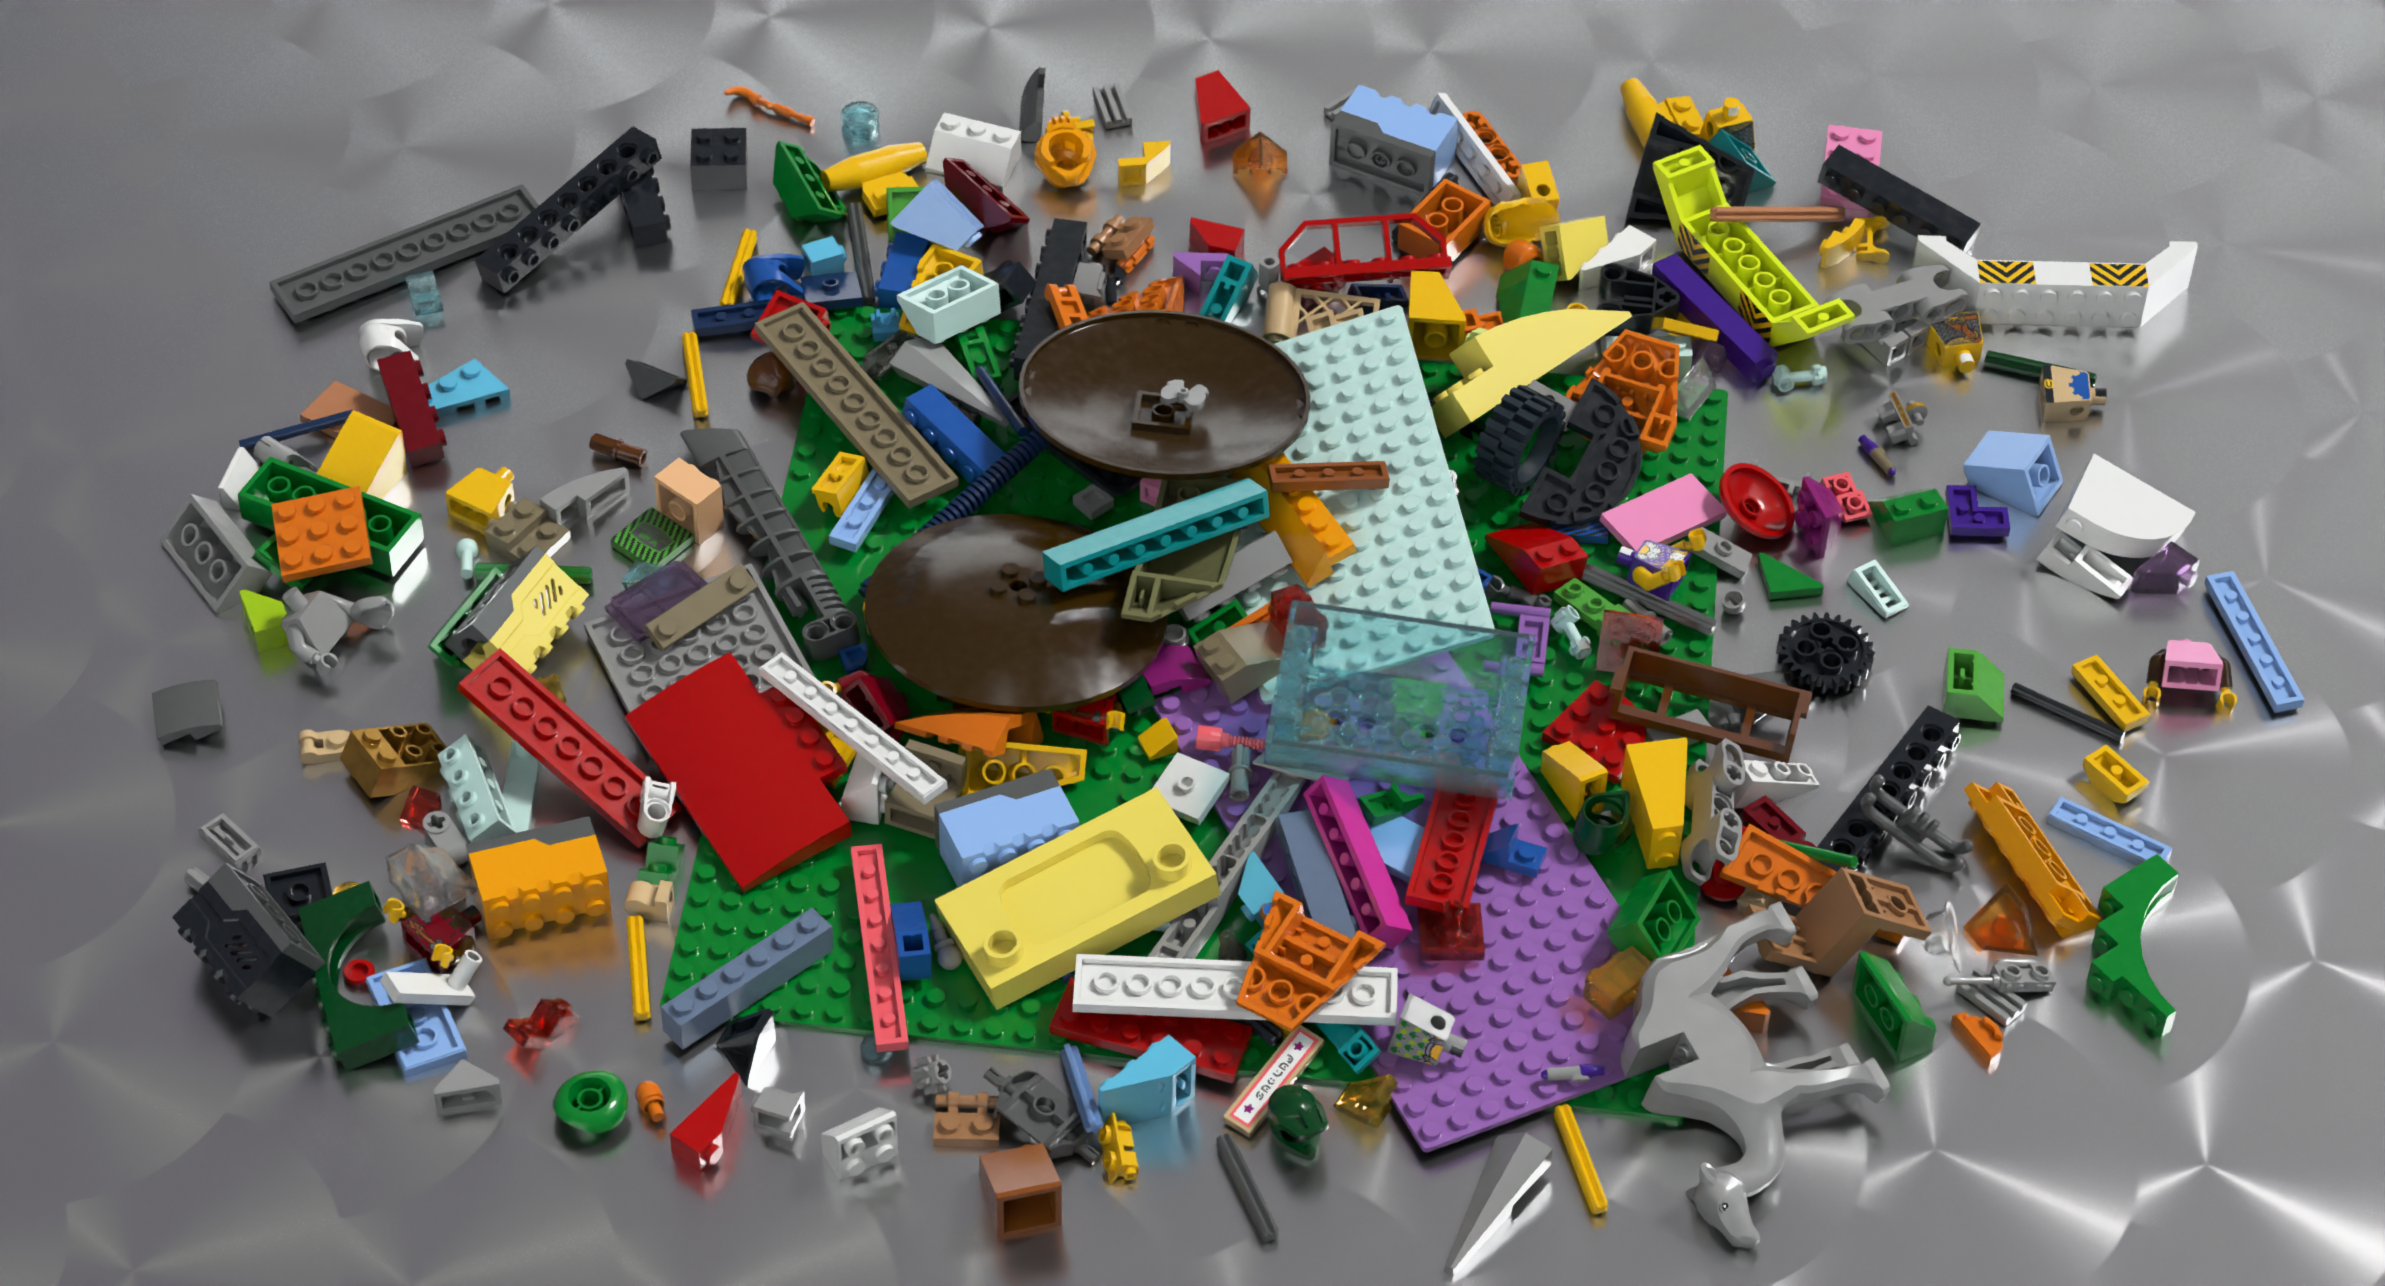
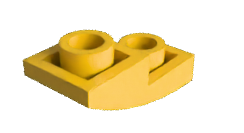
(1841, 244)

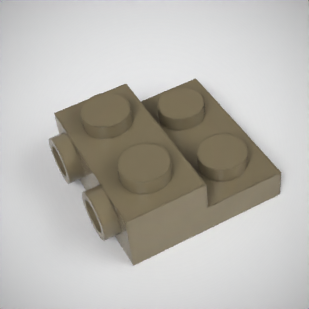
(523, 528)

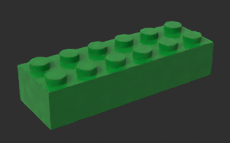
(391, 529)

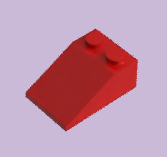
(1539, 556)

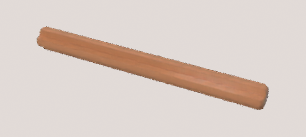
(1777, 214)

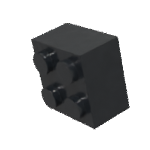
(719, 158)

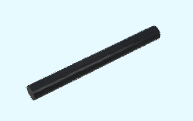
(2068, 712)

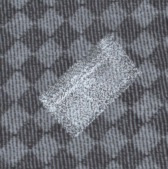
(1694, 389)

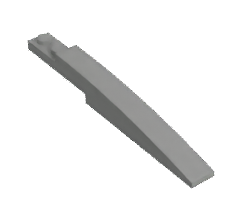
(1252, 833)

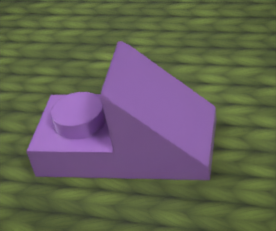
(1197, 267)

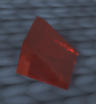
(419, 804)

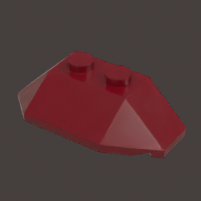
(981, 197)

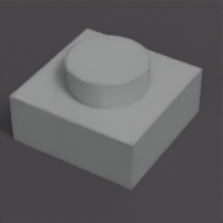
(1093, 501)

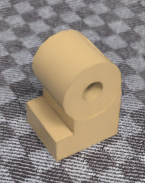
(650, 900)

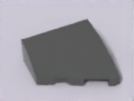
(1032, 107)

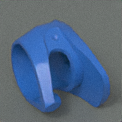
(771, 271)

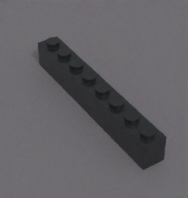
(1059, 264)

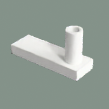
(434, 988)

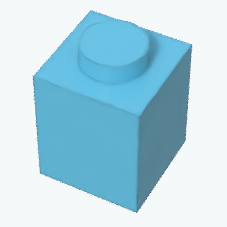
(823, 257)

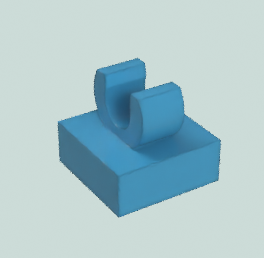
(884, 324)

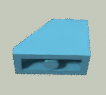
(1256, 888)

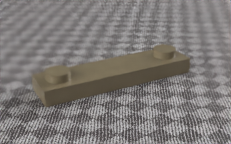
(700, 607)

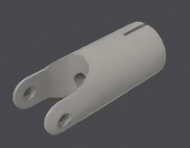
(270, 447)

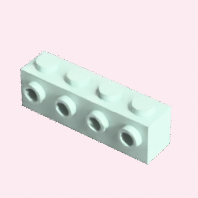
(475, 790)

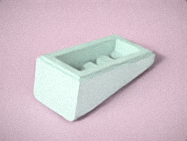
(1879, 578)

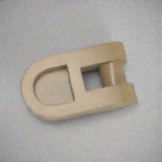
(332, 741)

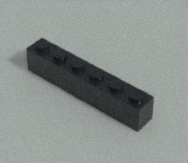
(1896, 199)

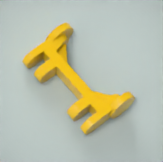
(1868, 251)

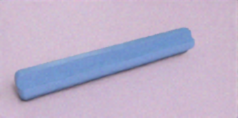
(1081, 1088)

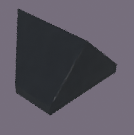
(748, 1042)

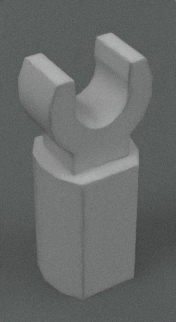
(1267, 273)

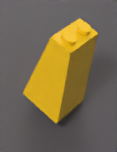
(1656, 784)

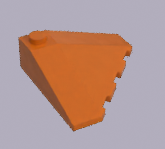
(1160, 295)

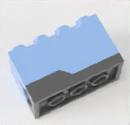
(1392, 141)
(1000, 824)

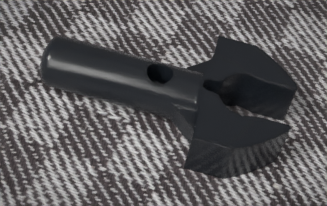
(1112, 282)

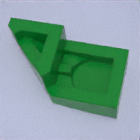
(1386, 806)

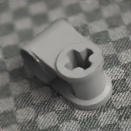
(444, 834)

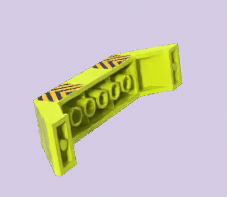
(1736, 258)

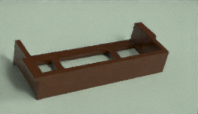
(1710, 684)

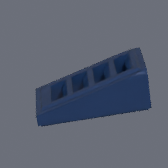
(1381, 292)

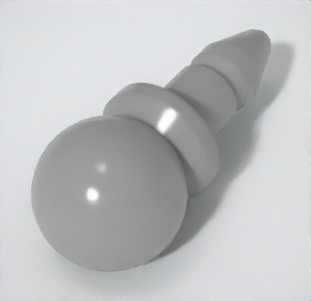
(948, 955)

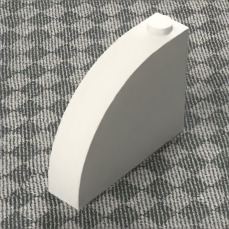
(2121, 512)

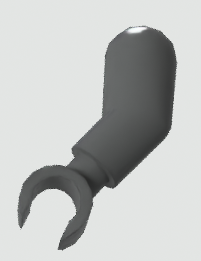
(1524, 597)

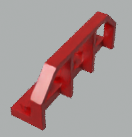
(1355, 271)

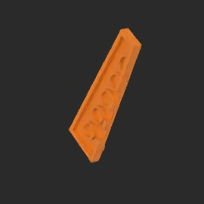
(1781, 872)

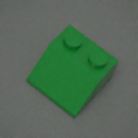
(1910, 515)

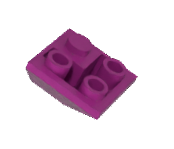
(1818, 515)

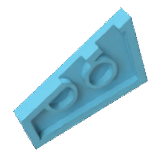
(465, 386)

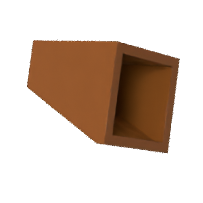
(1021, 1189)

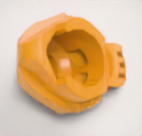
(1064, 153)

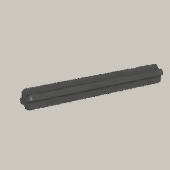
(861, 252)
(1666, 608)

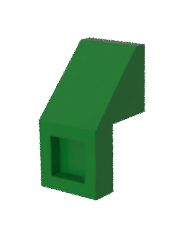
(662, 860)

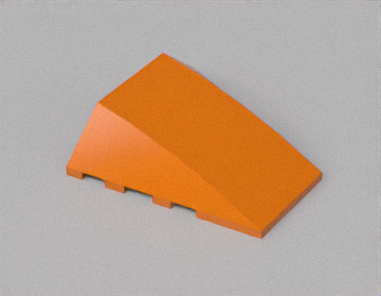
(976, 728)
(1300, 964)

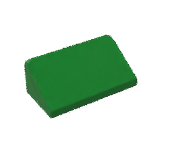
(1217, 621)

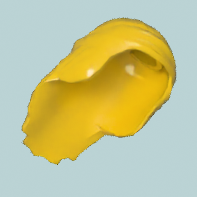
(1518, 220)

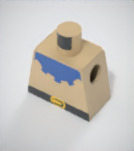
(2067, 394)

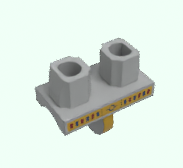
(1912, 414)

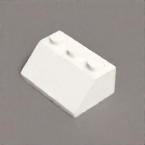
(984, 146)

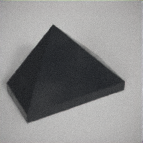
(651, 380)

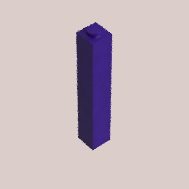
(1707, 309)

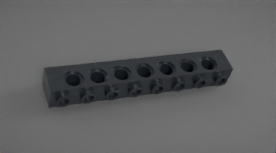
(568, 209)
(1904, 772)

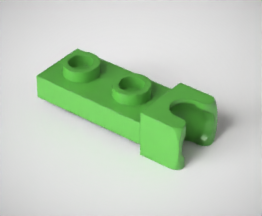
(1586, 602)

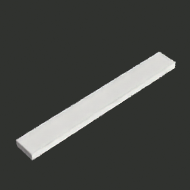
(853, 728)

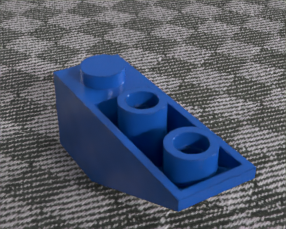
(911, 941)

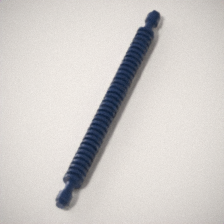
(987, 484)

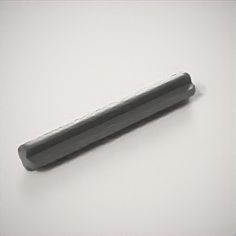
(1247, 1187)

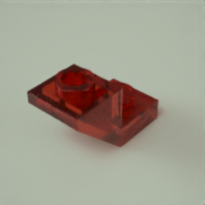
(545, 1024)

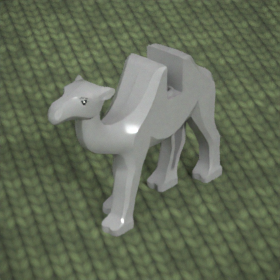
(1718, 1069)

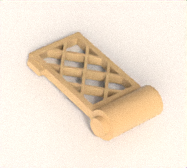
(1284, 306)

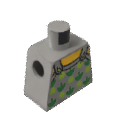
(1425, 1033)

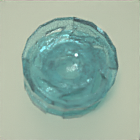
(859, 122)

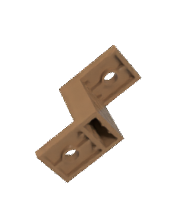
(1843, 920)

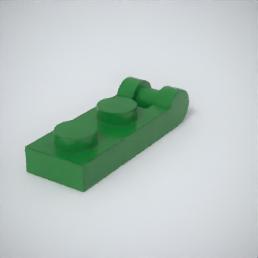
(978, 352)

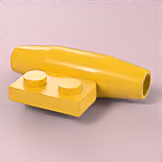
(1642, 107)
(876, 172)

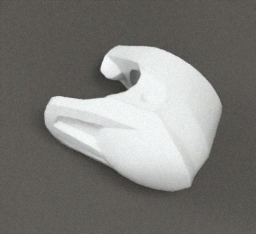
(387, 336)

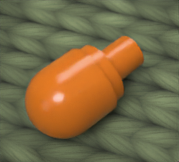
(650, 1100)

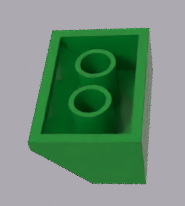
(1654, 917)
(1892, 1007)

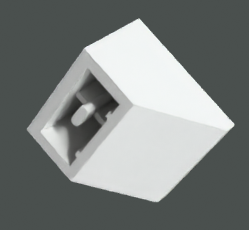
(866, 792)
(861, 1142)

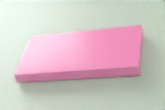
(1664, 513)

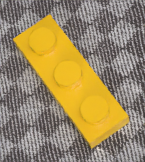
(2110, 693)

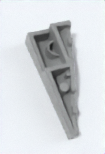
(1508, 1173)

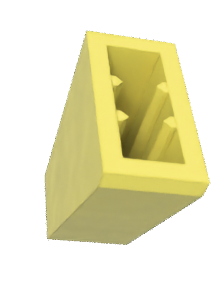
(1573, 243)

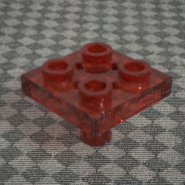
(1629, 630)
(1452, 930)

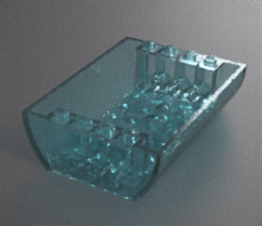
(1403, 681)

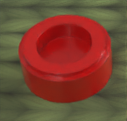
(356, 972)

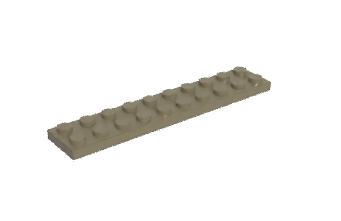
(856, 405)

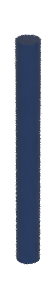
(1001, 401)
(299, 429)

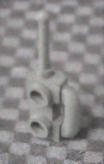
(2012, 975)

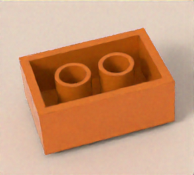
(1453, 213)

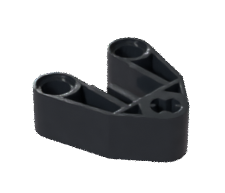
(1642, 296)

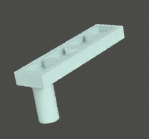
(521, 786)

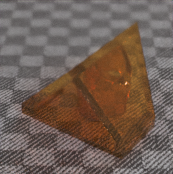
(1259, 153)
(2003, 925)

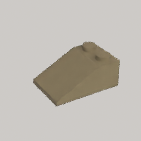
(1241, 657)

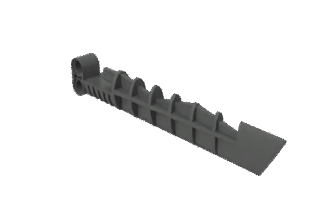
(792, 562)

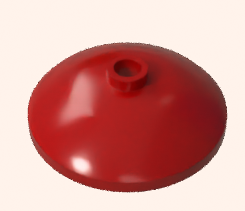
(1756, 501)

